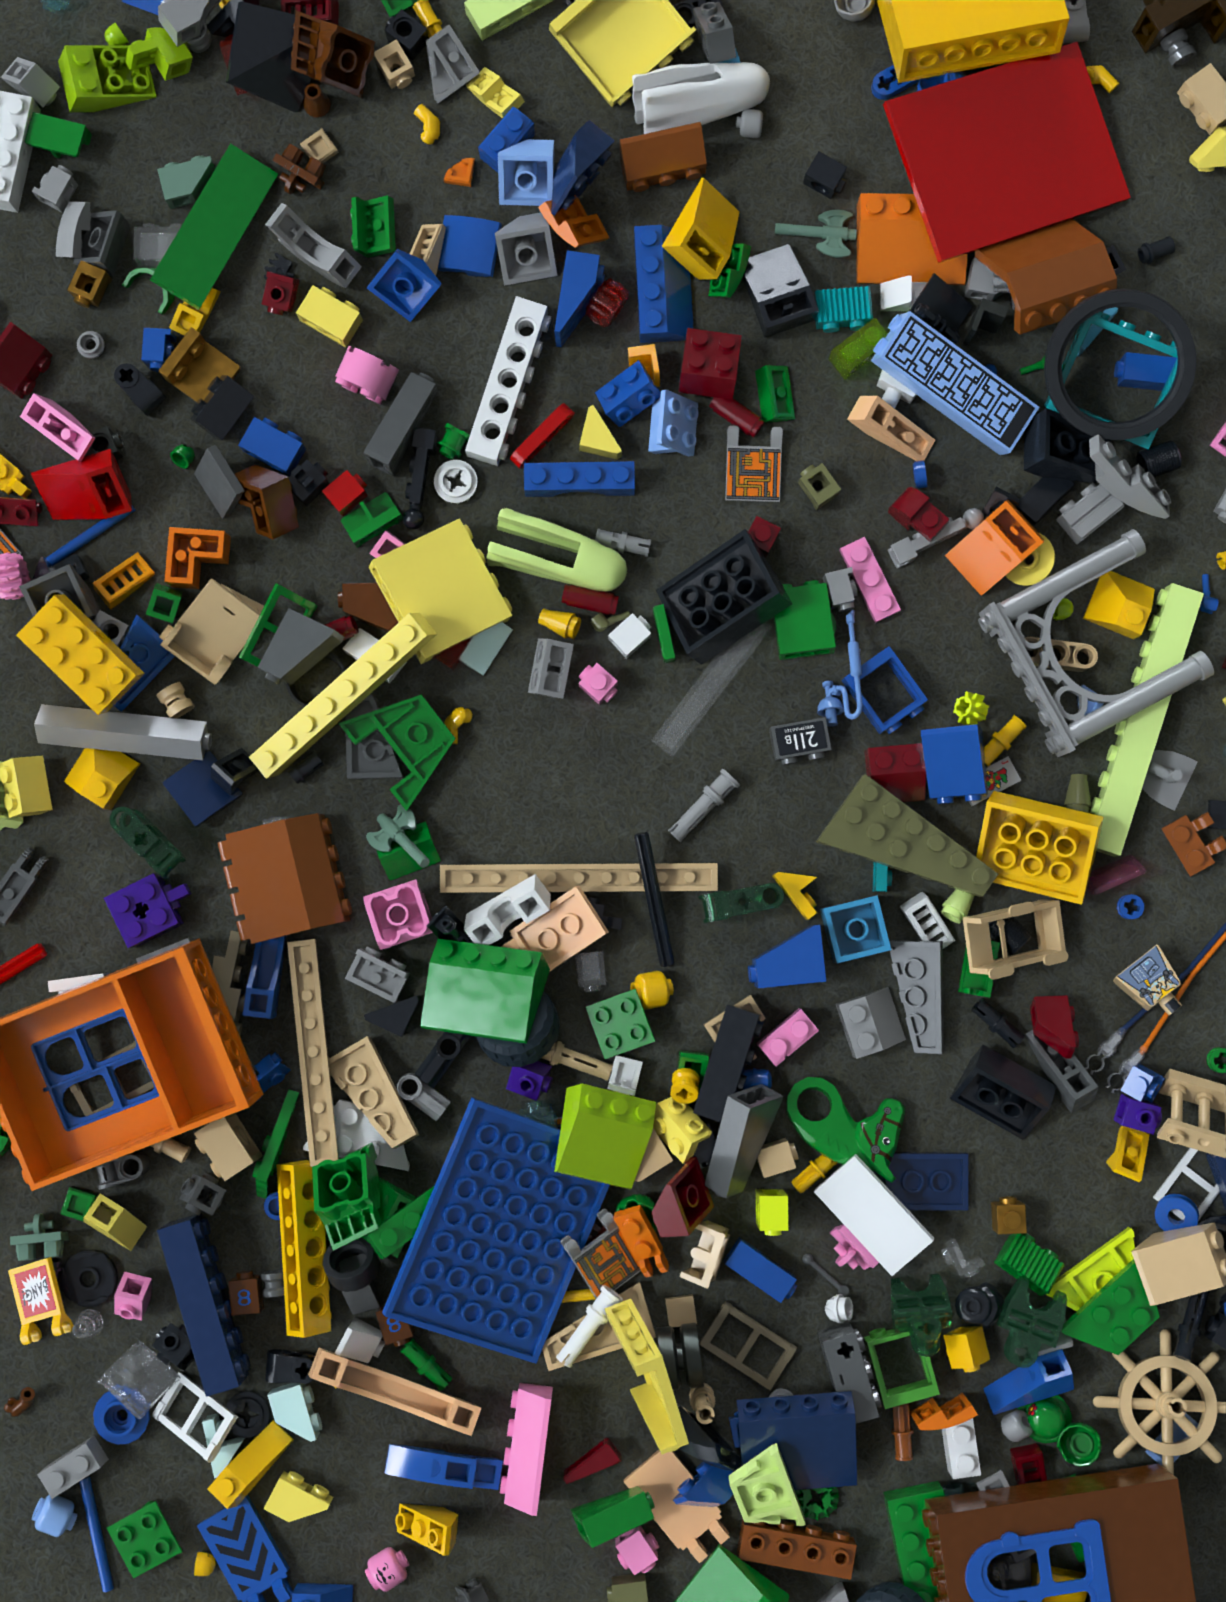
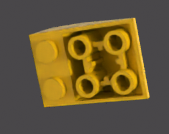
(703, 232)

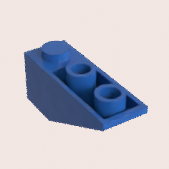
(1023, 1386)

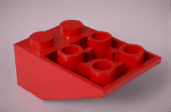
(84, 488)

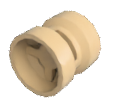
(175, 700)

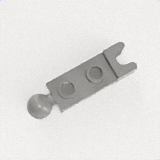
(906, 551)

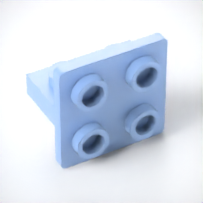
(673, 424)

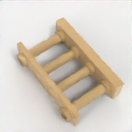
(1200, 1092)

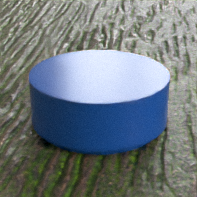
(920, 474)

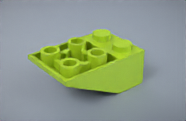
(100, 79)

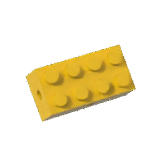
(80, 654)

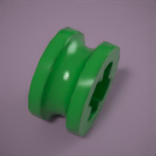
(1214, 1053)

